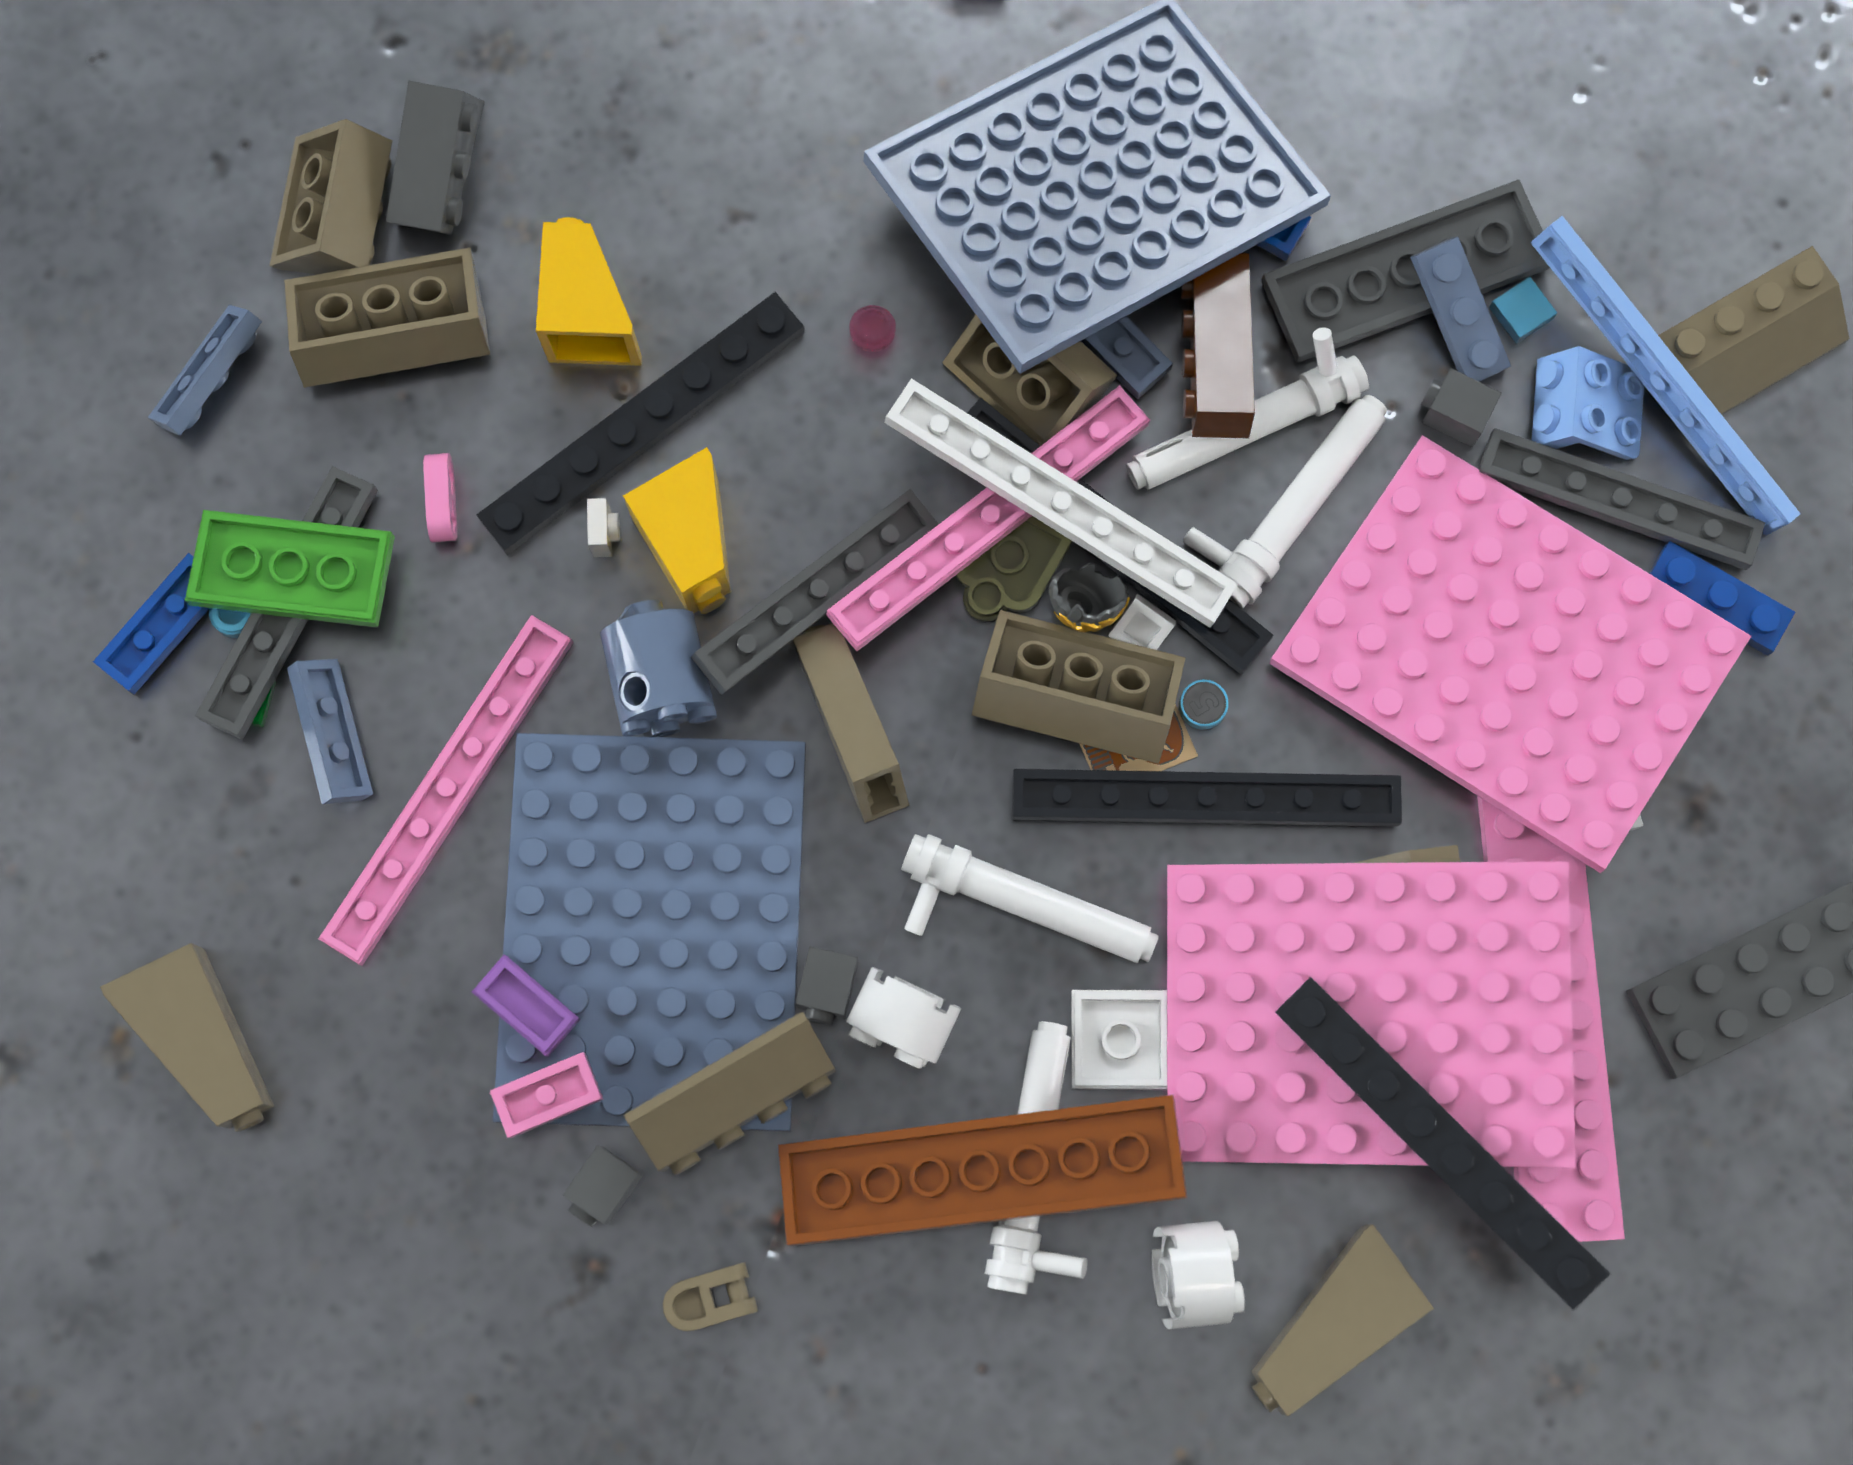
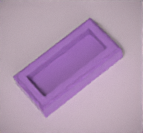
(526, 1005)

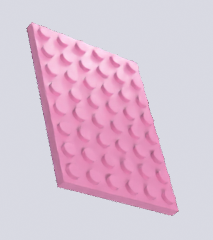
(1511, 653)
(1435, 960)

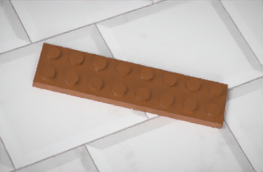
(982, 1171)

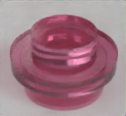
(872, 328)

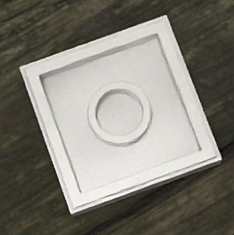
(1119, 1039)

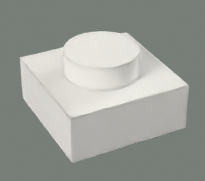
(602, 527)
(1142, 624)

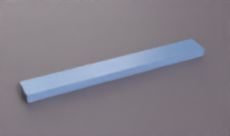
(1664, 376)

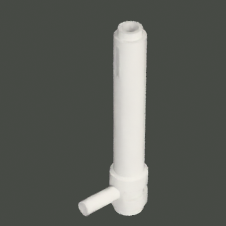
(1312, 394)
(1259, 556)
(957, 871)
(1017, 1240)

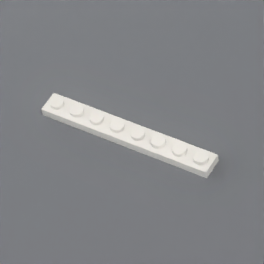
(1060, 503)

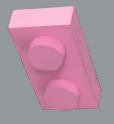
(546, 1095)

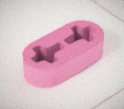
(440, 497)

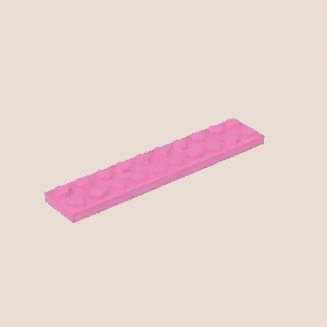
(1586, 1196)

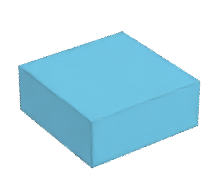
(1523, 310)

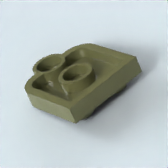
(1013, 571)

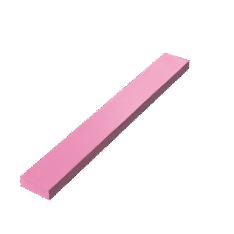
(979, 524)
(446, 790)

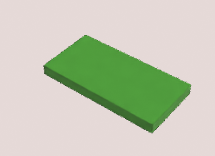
(290, 568)

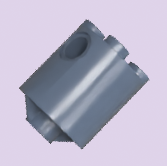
(653, 670)

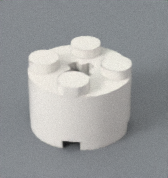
(902, 1018)
(1197, 1274)

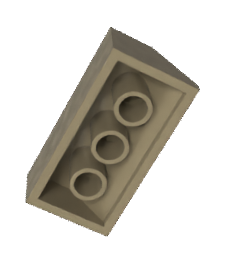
(385, 317)
(1761, 331)
(1078, 686)
(730, 1094)

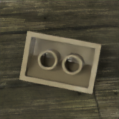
(332, 199)
(1038, 399)

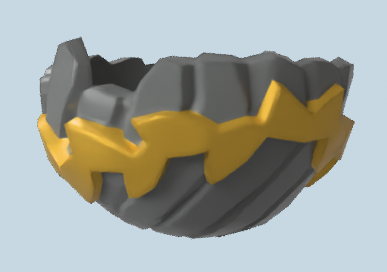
(1087, 598)

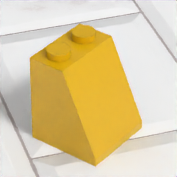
(579, 302)
(685, 530)

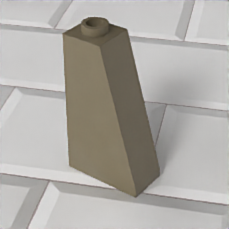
(851, 722)
(193, 1032)
(1343, 1321)

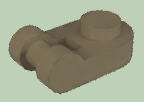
(691, 1304)

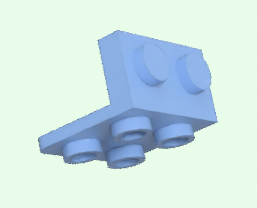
(1587, 402)

